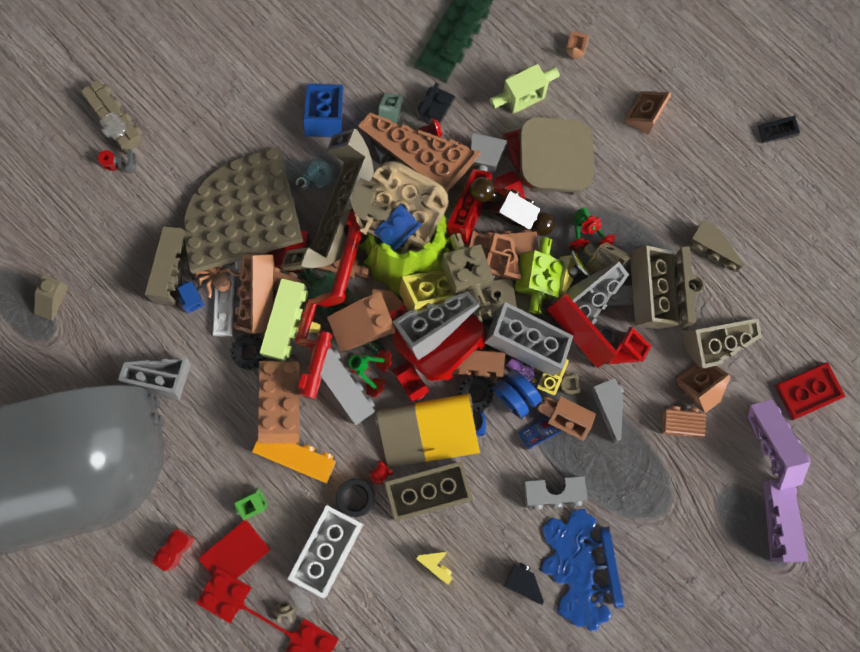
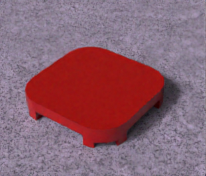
(449, 354)

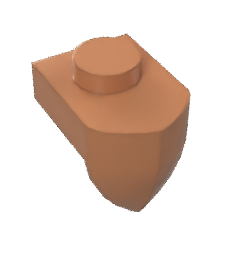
(577, 45)

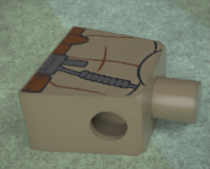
(604, 256)

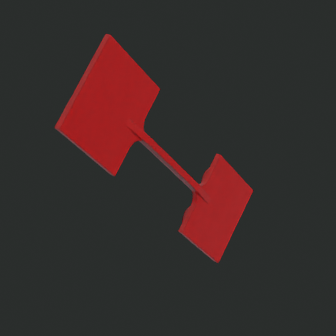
(226, 596)

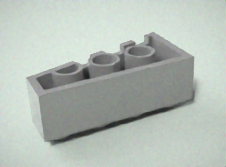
(345, 389)

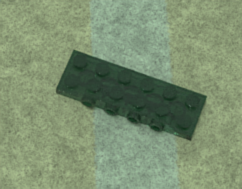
(453, 37)

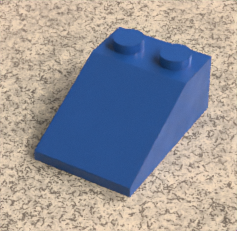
(323, 110)

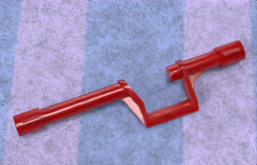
(310, 381)

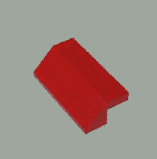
(584, 333)

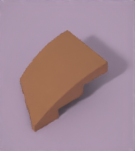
(499, 254)

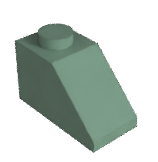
(390, 107)

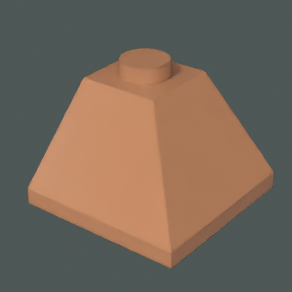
(703, 386)

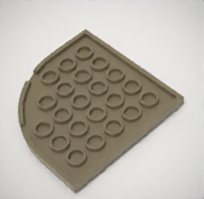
(241, 212)

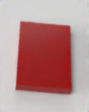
(809, 391)
(236, 551)

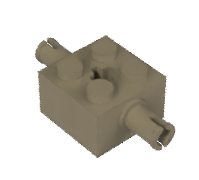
(467, 269)

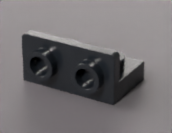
(435, 105)

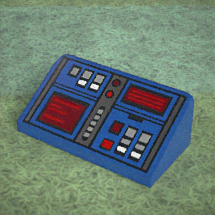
(538, 433)

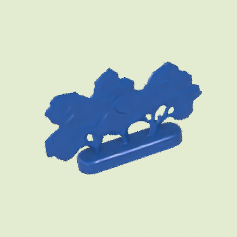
(575, 567)

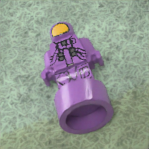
(527, 371)

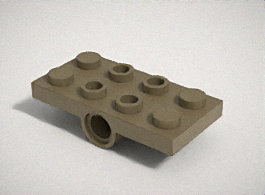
(687, 288)

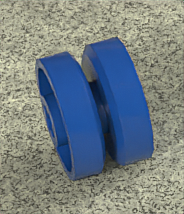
(517, 393)

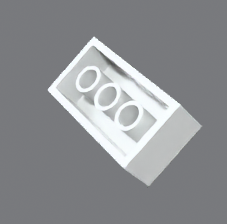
(325, 552)

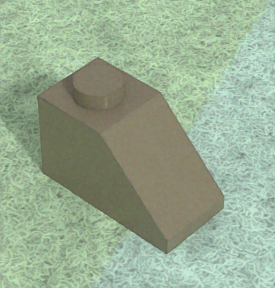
(49, 297)

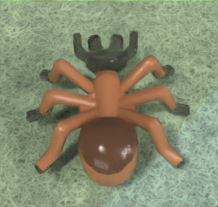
(217, 278)

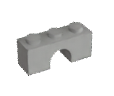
(573, 492)

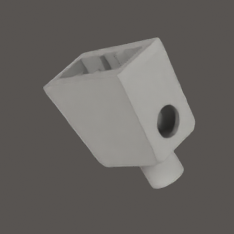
(491, 152)

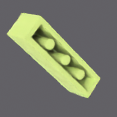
(283, 320)

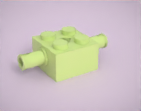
(524, 88)

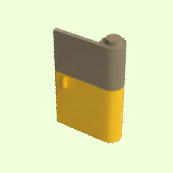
(428, 430)

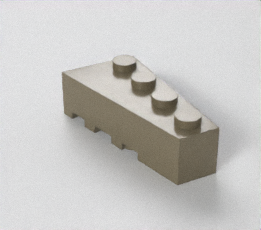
(167, 267)

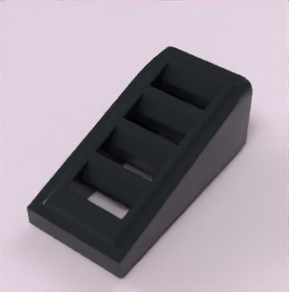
(782, 122)

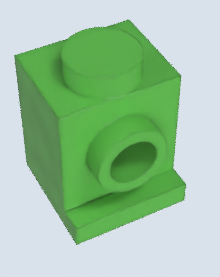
(245, 510)

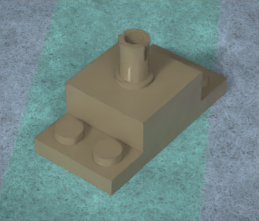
(503, 291)

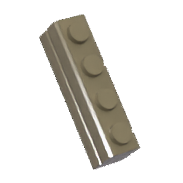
(102, 103)

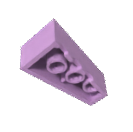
(779, 444)

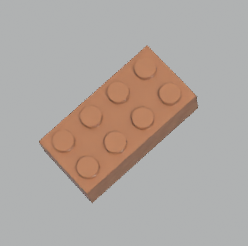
(278, 402)

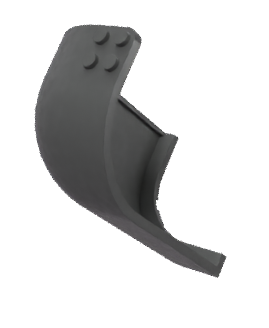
(76, 462)

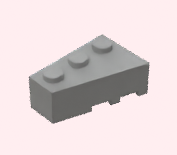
(160, 378)

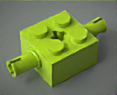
(539, 275)

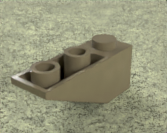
(715, 245)

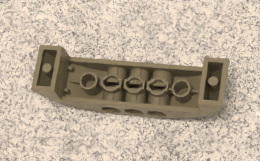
(333, 230)

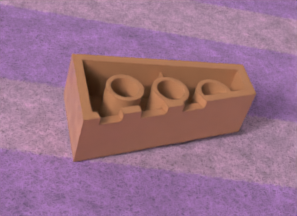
(482, 364)

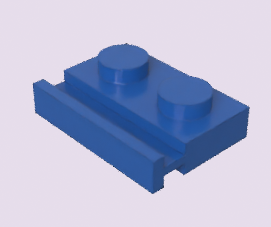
(397, 227)

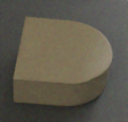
(570, 385)

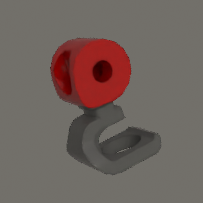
(111, 162)

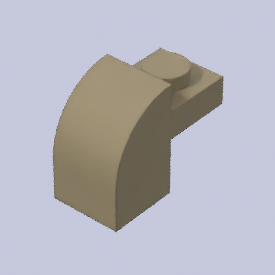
(364, 201)

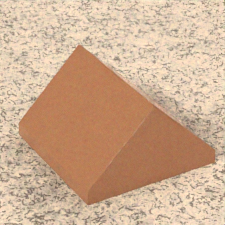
(647, 110)

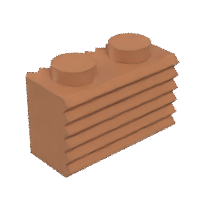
(683, 423)

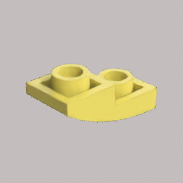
(551, 383)

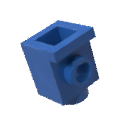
(190, 297)

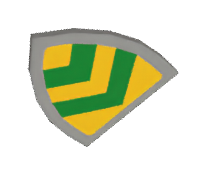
(581, 266)

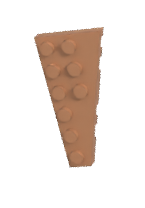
(420, 150)

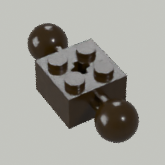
(511, 207)

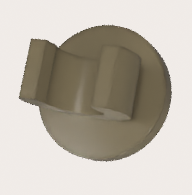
(284, 609)

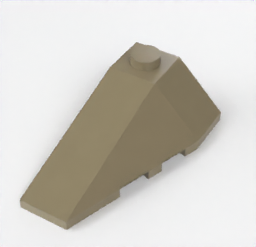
(717, 343)

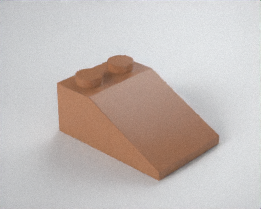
(361, 322)

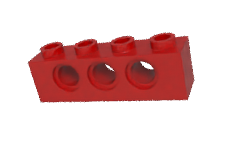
(467, 209)

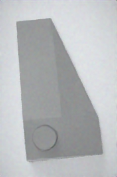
(430, 326)

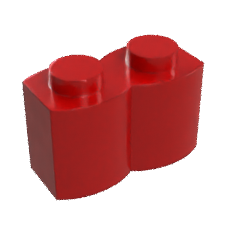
(170, 555)

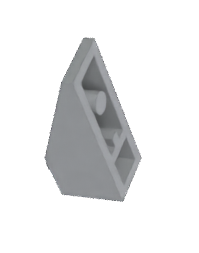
(610, 403)

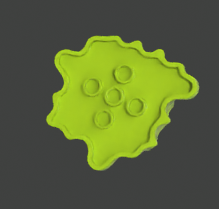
(391, 265)

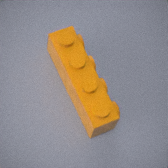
(298, 458)

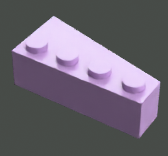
(784, 524)

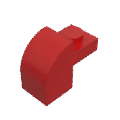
(410, 381)

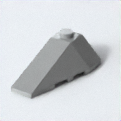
(597, 289)

